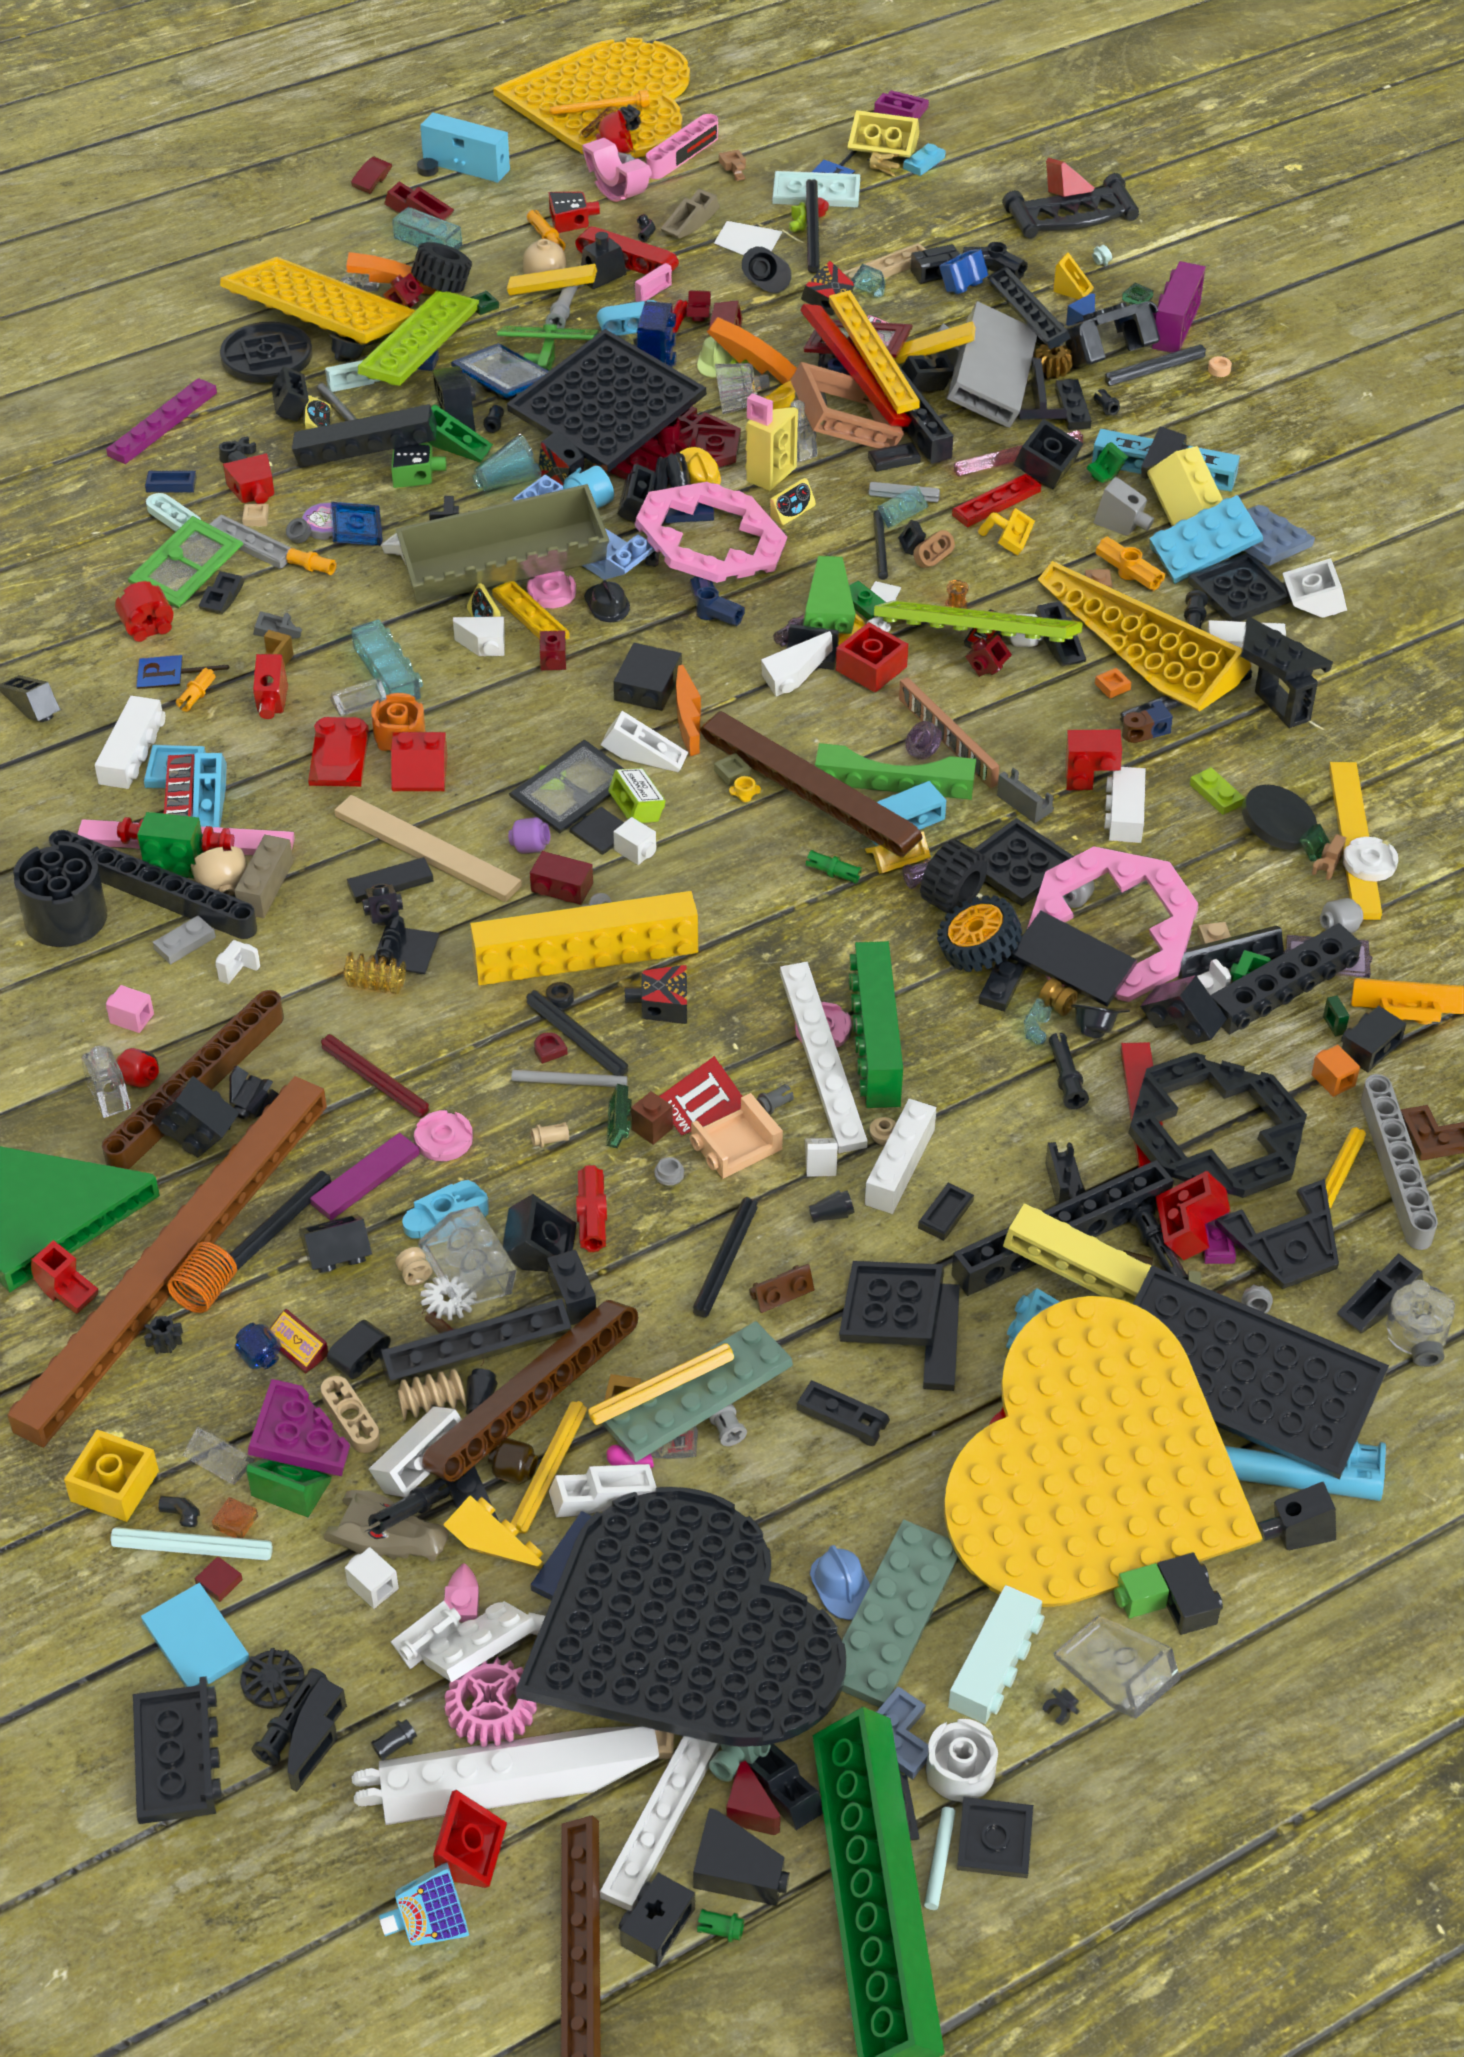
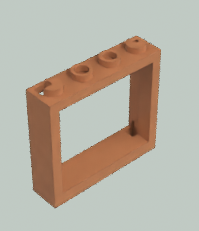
(808, 383)

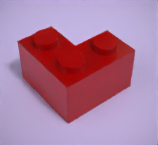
(1091, 752)
(1187, 1210)

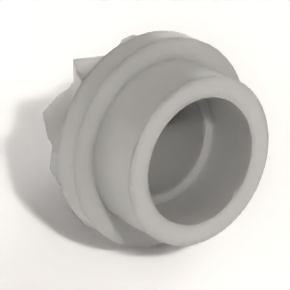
(1257, 1298)

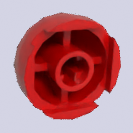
(614, 129)

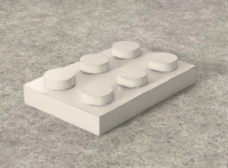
(477, 1640)

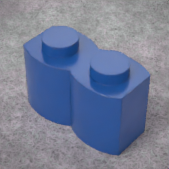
(964, 271)

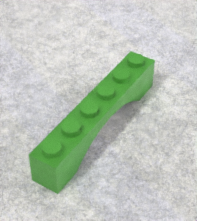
(950, 776)

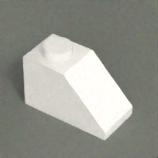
(481, 634)

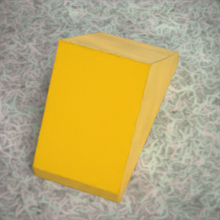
(1070, 279)

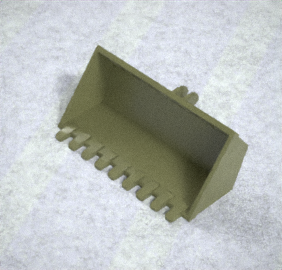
(503, 543)

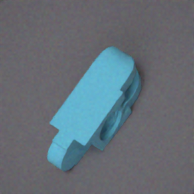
(437, 1205)

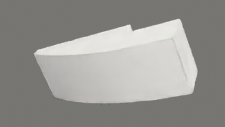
(598, 1488)

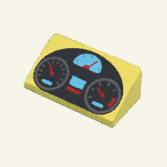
(317, 413)
(792, 502)
(482, 604)

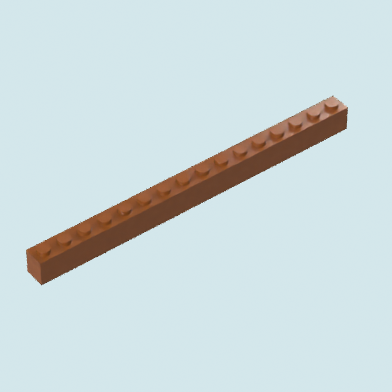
(144, 1286)

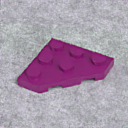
(297, 1432)

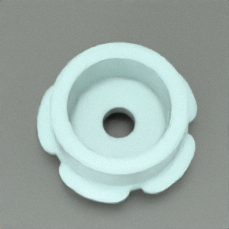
(1102, 255)

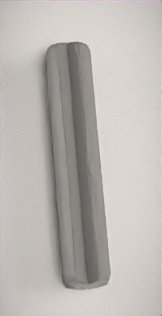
(892, 490)

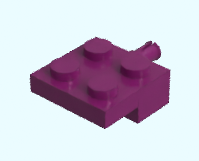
(901, 105)

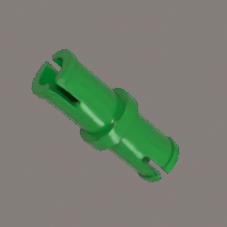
(833, 866)

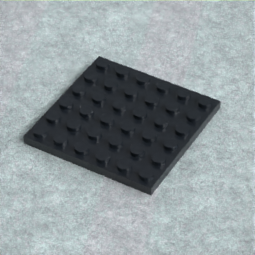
(607, 399)

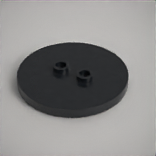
(262, 350)

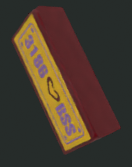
(299, 1341)

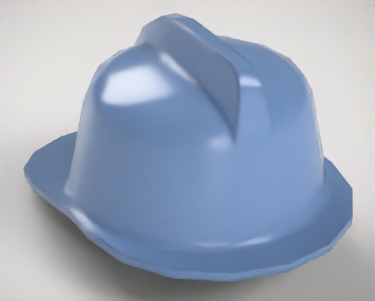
(839, 1582)

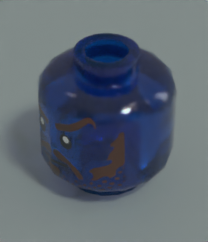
(257, 1346)

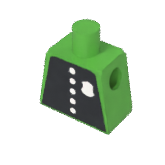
(415, 465)

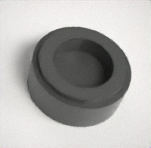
(298, 530)
(1427, 1353)

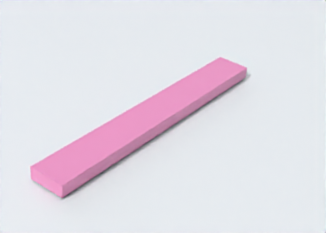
(106, 833)

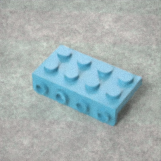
(1205, 539)

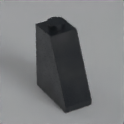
(738, 1863)

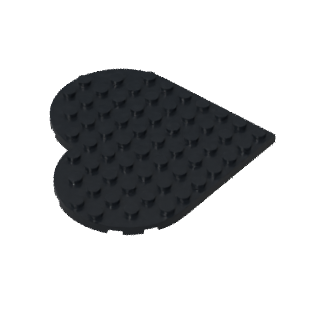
(681, 1629)

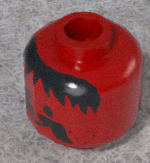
(138, 1067)

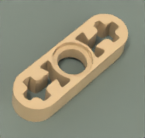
(350, 1426)

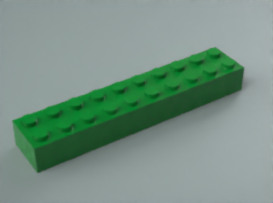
(876, 1889)

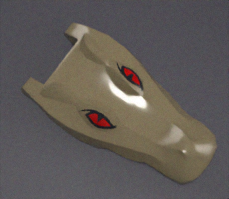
(405, 1538)

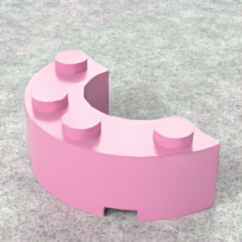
(615, 179)

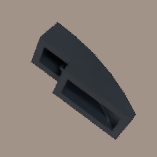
(1065, 652)
(1375, 1296)
(314, 1731)
(789, 1792)

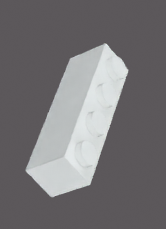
(129, 742)
(900, 1156)

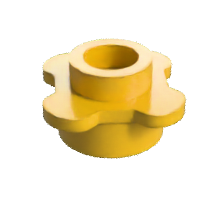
(744, 788)

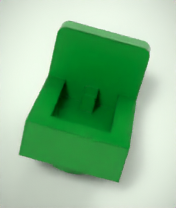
(1108, 463)
(1248, 963)

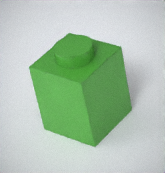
(1141, 1591)

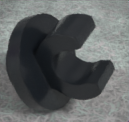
(1065, 1701)

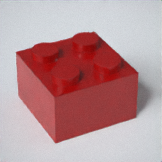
(872, 657)

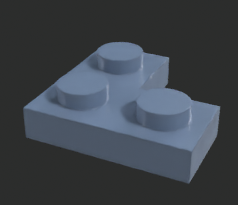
(904, 1713)

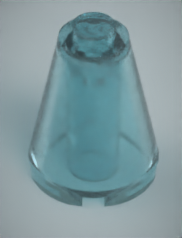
(507, 466)

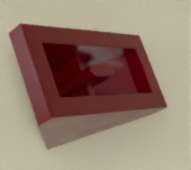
(750, 1804)

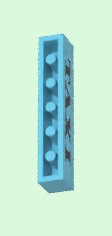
(1221, 465)

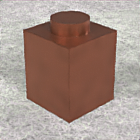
(652, 1117)

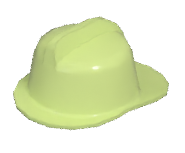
(712, 354)

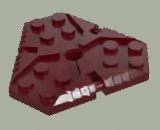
(687, 431)

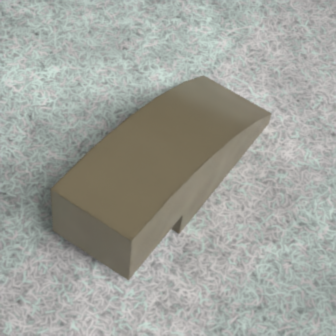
(691, 214)

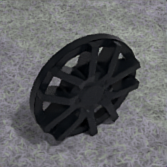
(271, 1678)

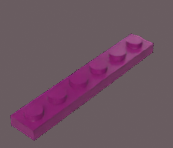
(161, 421)

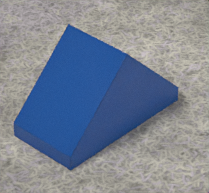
(1079, 308)

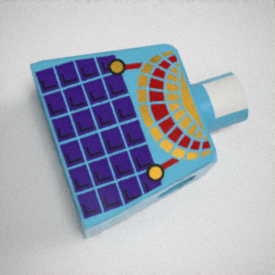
(427, 1909)

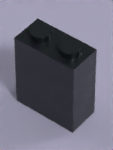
(647, 676)

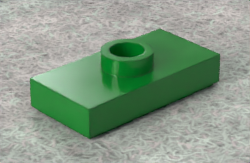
(864, 599)

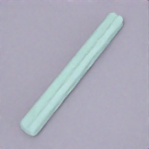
(191, 1543)

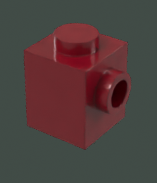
(553, 650)

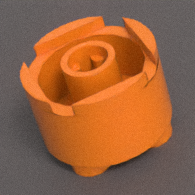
(396, 714)

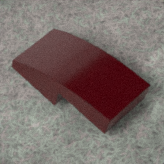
(370, 174)

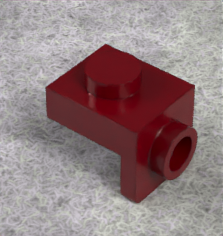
(699, 304)

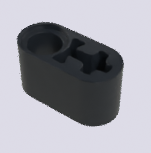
(358, 1349)

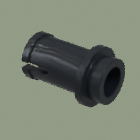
(1109, 404)
(493, 421)
(394, 1739)

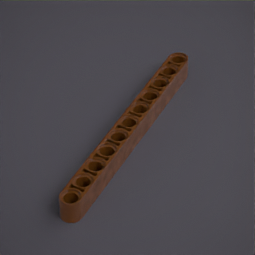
(812, 784)

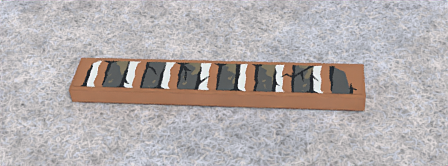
(951, 733)

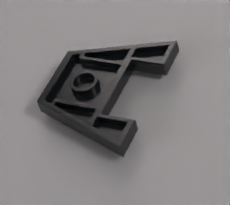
(1293, 1249)

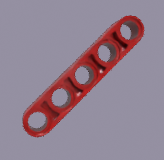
(636, 254)

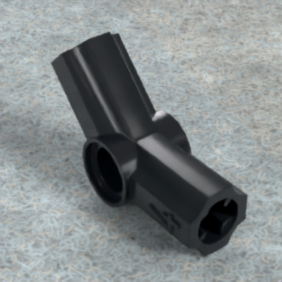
(997, 257)

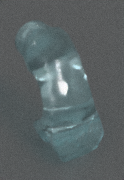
(1036, 1014)

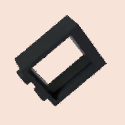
(1292, 707)

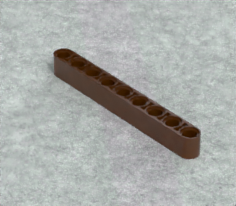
(209, 1065)
(529, 1390)

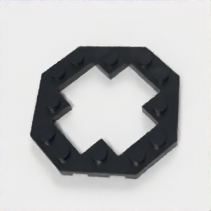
(1228, 1079)

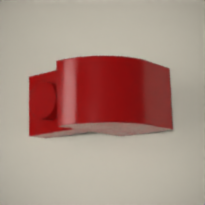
(57, 1277)

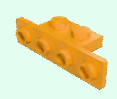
(1409, 999)

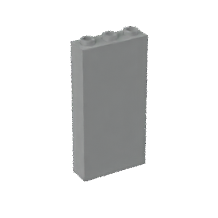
(994, 367)

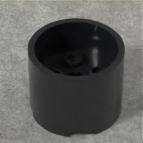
(60, 894)

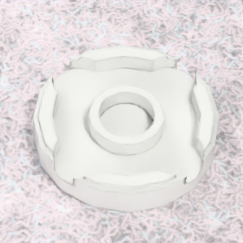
(1370, 859)

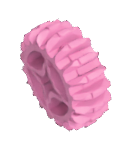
(490, 1715)

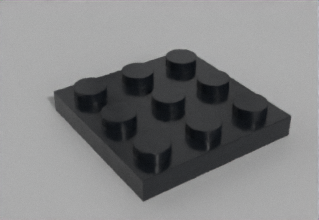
(1240, 588)
(1019, 860)
(892, 1303)

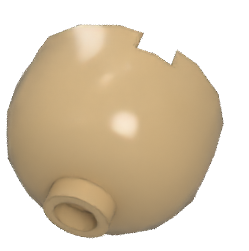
(543, 256)
(220, 869)

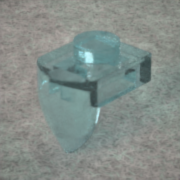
(870, 280)

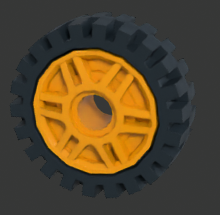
(979, 933)

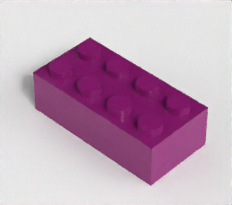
(1179, 305)

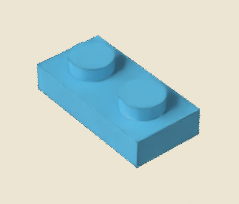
(924, 159)

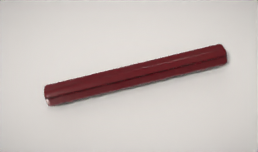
(375, 1075)

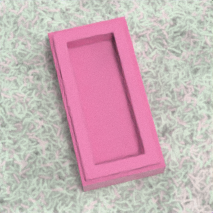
(653, 283)

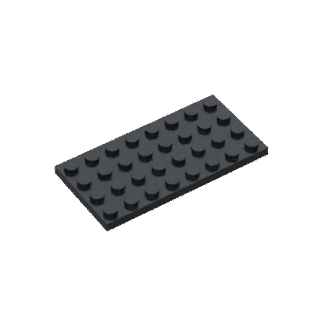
(1268, 1375)

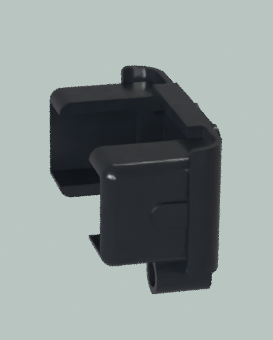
(1133, 320)

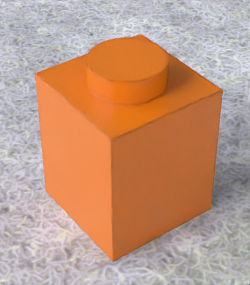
(1335, 1070)

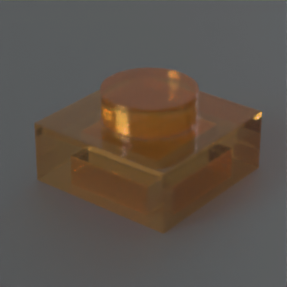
(234, 1518)

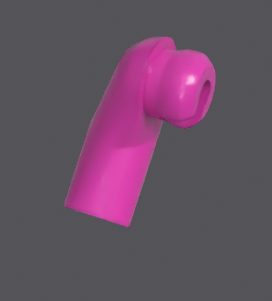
(618, 1456)

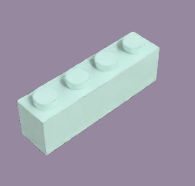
(995, 1655)

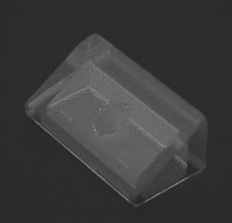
(358, 697)
(217, 1455)

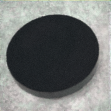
(1277, 816)

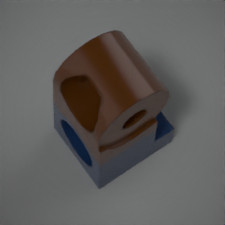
(1147, 723)

